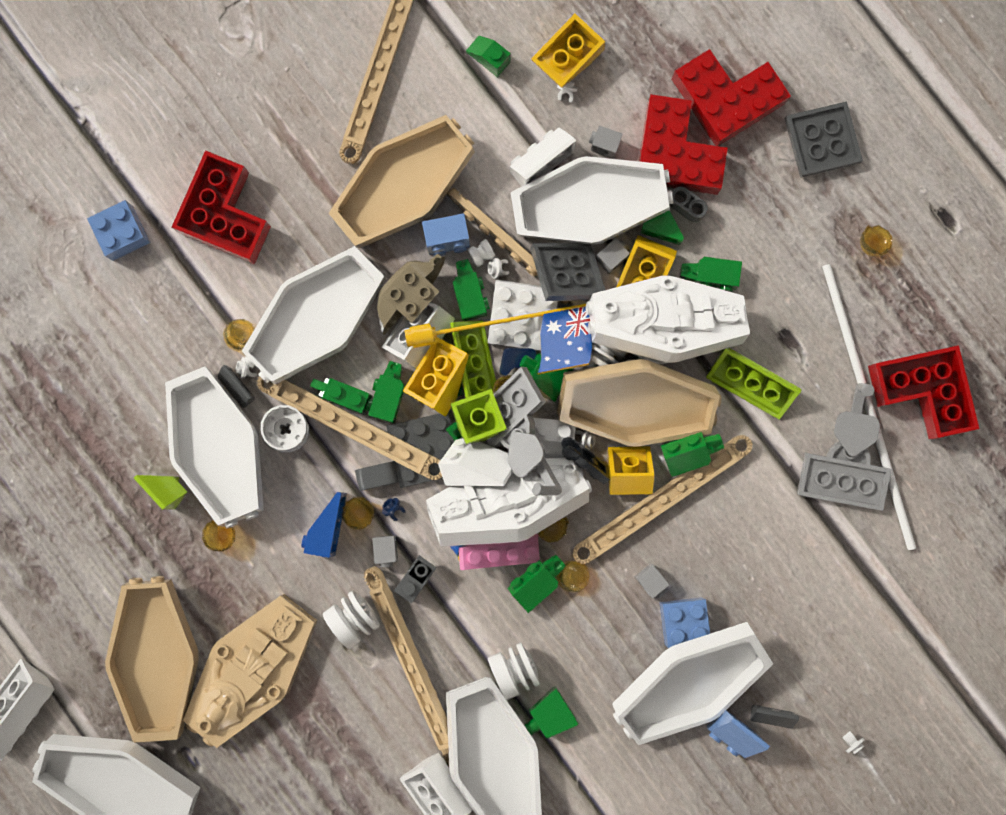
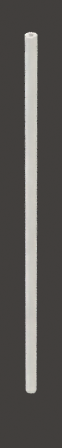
(903, 520)

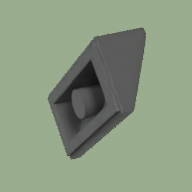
(235, 386)
(773, 716)

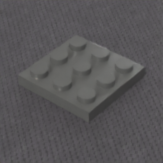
(823, 139)
(567, 271)
(426, 434)

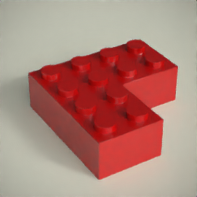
(726, 106)
(664, 142)
(210, 213)
(937, 381)

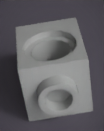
(605, 141)
(613, 255)
(385, 550)
(652, 581)

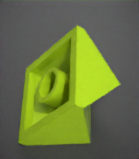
(478, 417)
(163, 490)

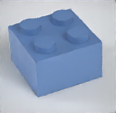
(118, 230)
(446, 235)
(684, 620)

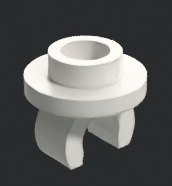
(568, 88)
(495, 268)
(242, 369)
(588, 439)
(855, 745)

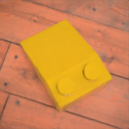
(569, 51)
(646, 261)
(438, 376)

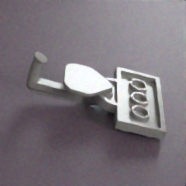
(517, 403)
(850, 477)

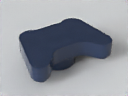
(512, 358)

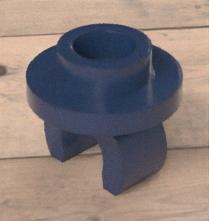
(390, 506)

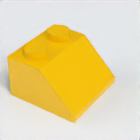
(630, 470)

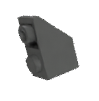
(415, 579)

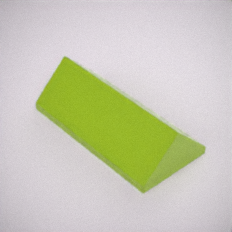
(479, 369)
(753, 382)

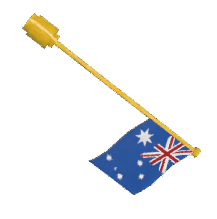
(562, 336)

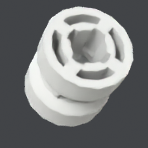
(483, 252)

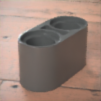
(690, 201)
(376, 476)

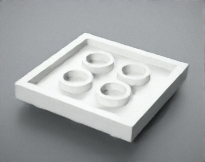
(514, 300)

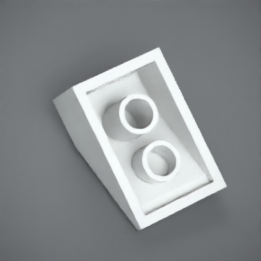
(474, 465)

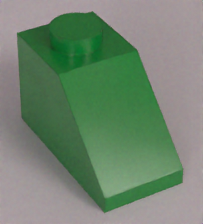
(489, 55)
(663, 228)

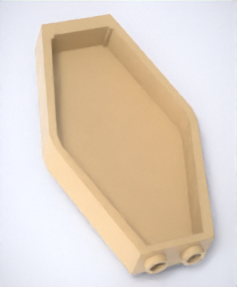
(402, 181)
(637, 402)
(152, 659)
(249, 671)

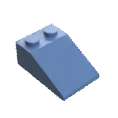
(736, 735)

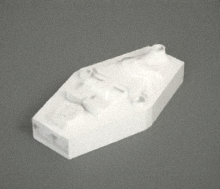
(591, 200)
(313, 316)
(667, 319)
(214, 447)
(506, 512)
(691, 684)
(491, 752)
(111, 778)

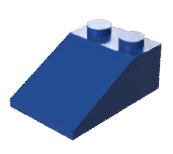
(324, 533)

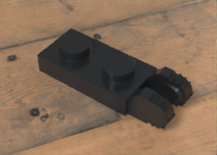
(585, 459)

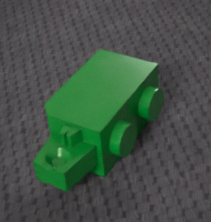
(713, 273)
(468, 292)
(342, 394)
(387, 394)
(690, 452)
(536, 582)

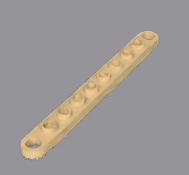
(375, 78)
(502, 239)
(352, 427)
(660, 501)
(409, 658)

